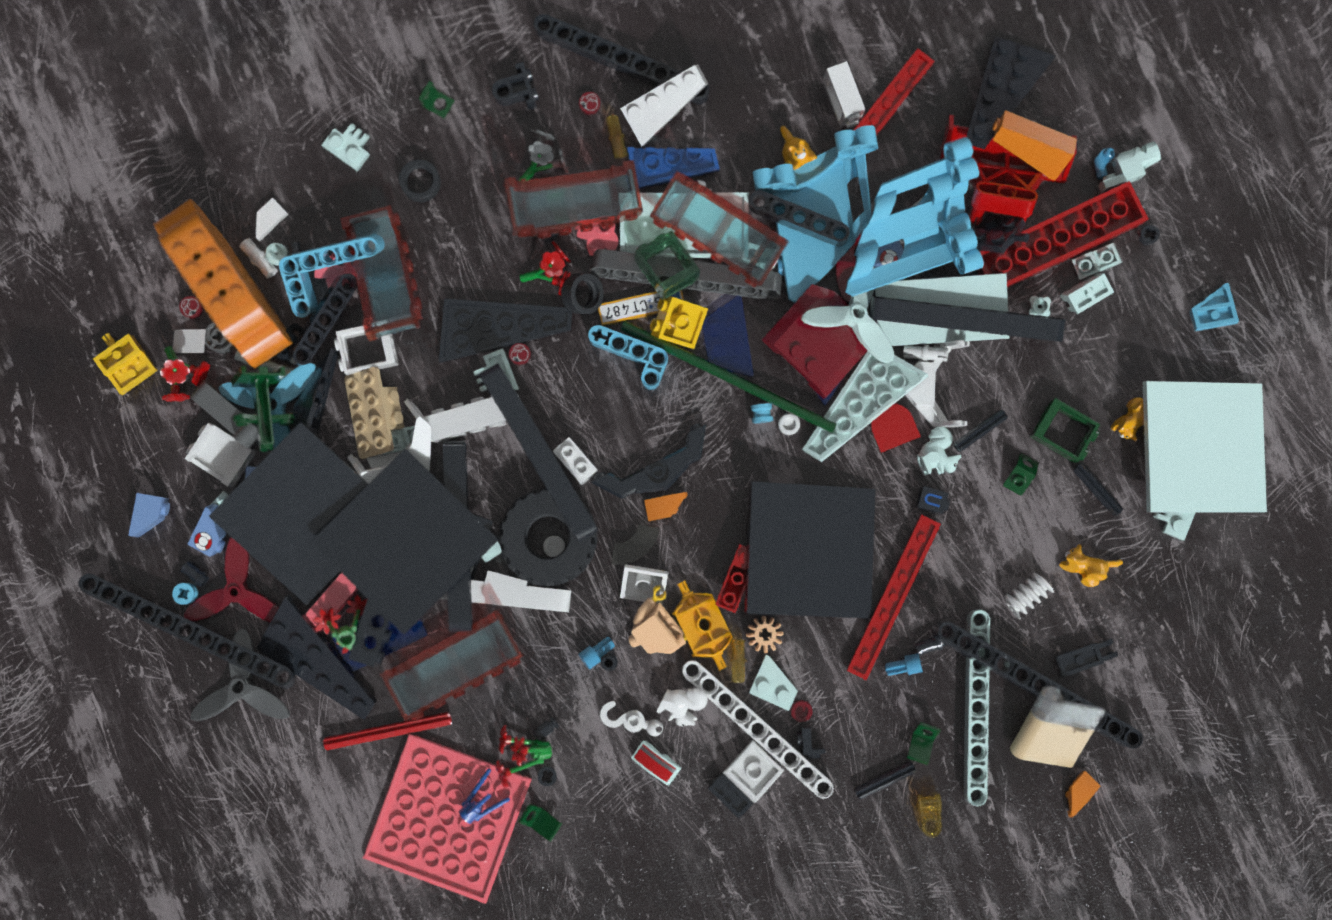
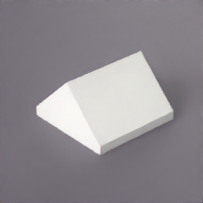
(640, 581)

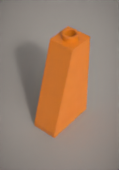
(1034, 143)

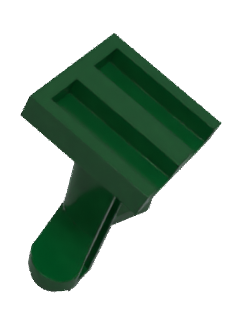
(260, 382)

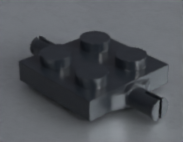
(999, 232)

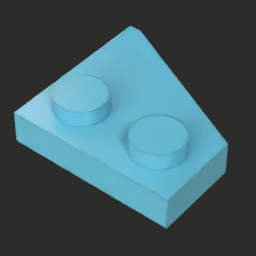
(1215, 310)

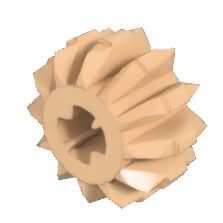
(769, 628)

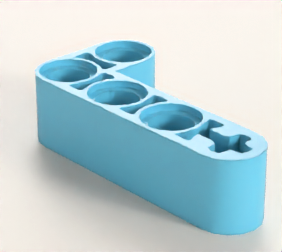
(626, 352)

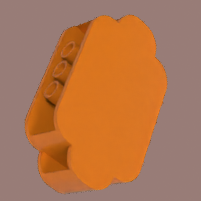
(222, 283)

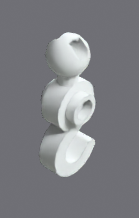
(632, 720)

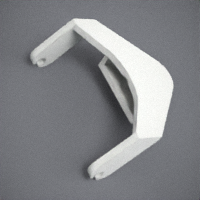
(924, 393)
(418, 447)

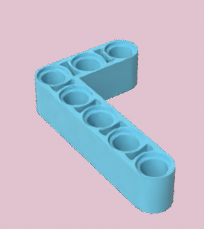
(322, 260)

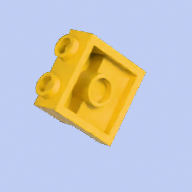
(678, 321)

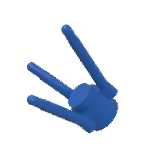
(472, 810)

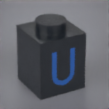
(932, 500)

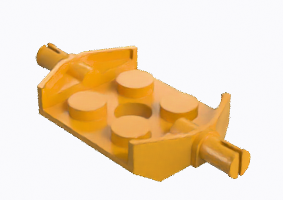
(690, 612)

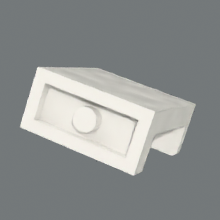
(220, 454)

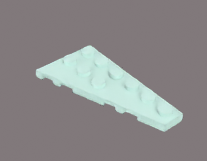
(863, 398)

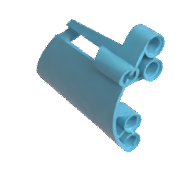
(823, 189)

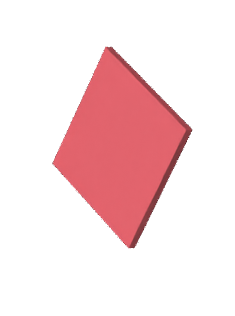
(421, 820)

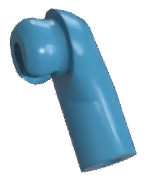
(1102, 160)

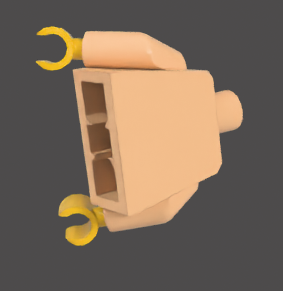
(655, 627)

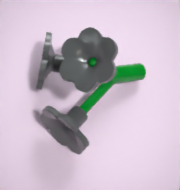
(541, 154)

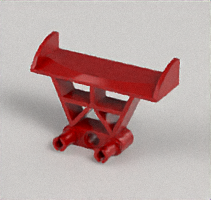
(1004, 180)

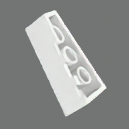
(657, 107)
(464, 418)

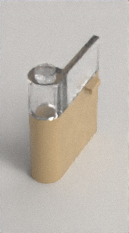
(1055, 730)

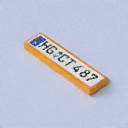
(631, 308)

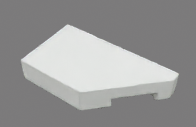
(268, 218)

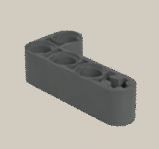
(223, 411)

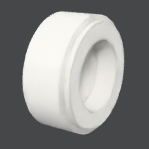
(789, 424)
(553, 546)

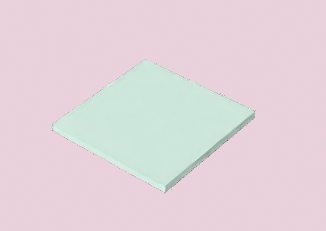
(1204, 447)

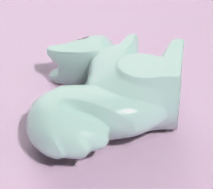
(933, 453)

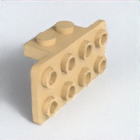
(373, 412)

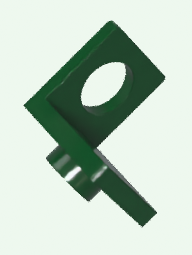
(429, 96)
(1021, 475)
(922, 743)
(541, 821)

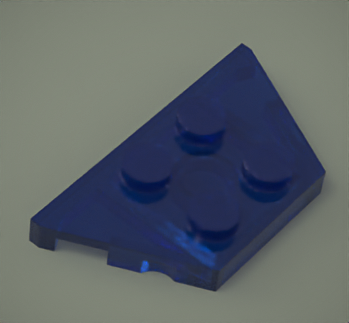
(728, 339)

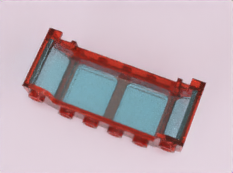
(573, 201)
(719, 228)
(384, 278)
(452, 666)

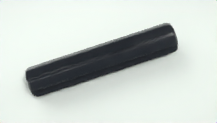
(980, 430)
(1098, 489)
(885, 780)

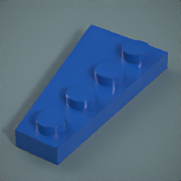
(659, 165)

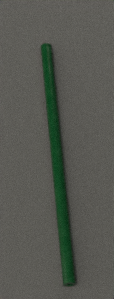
(729, 377)

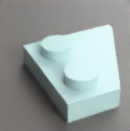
(773, 685)

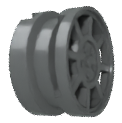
(216, 339)

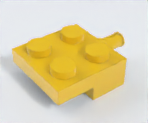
(124, 363)

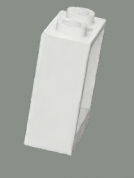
(843, 95)
(345, 362)

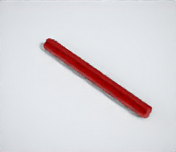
(387, 731)

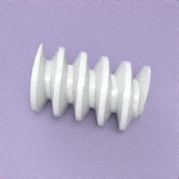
(1027, 594)

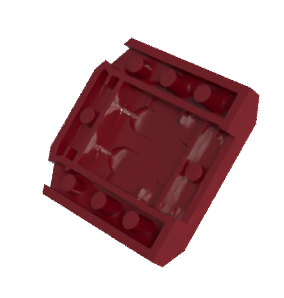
(816, 352)

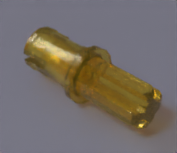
(616, 136)
(738, 660)

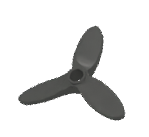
(255, 696)

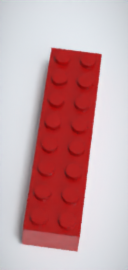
(1068, 235)

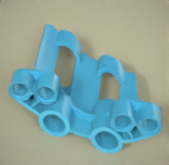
(932, 230)

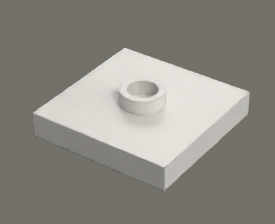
(753, 771)

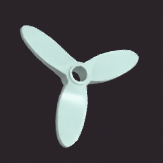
(864, 327)

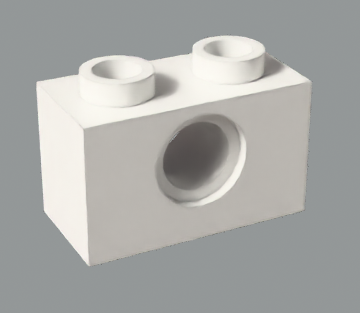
(575, 461)

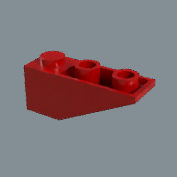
(734, 581)

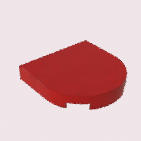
(894, 428)

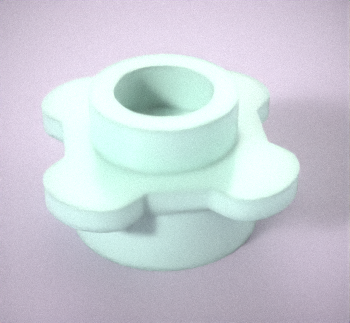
(1044, 302)

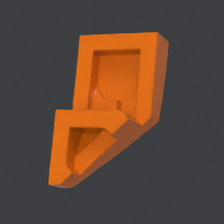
(663, 506)
(1081, 792)

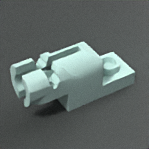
(1131, 166)

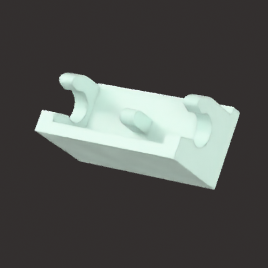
(1087, 293)

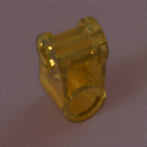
(929, 812)

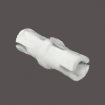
(258, 258)
(925, 353)

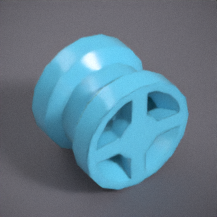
(762, 413)
(189, 595)

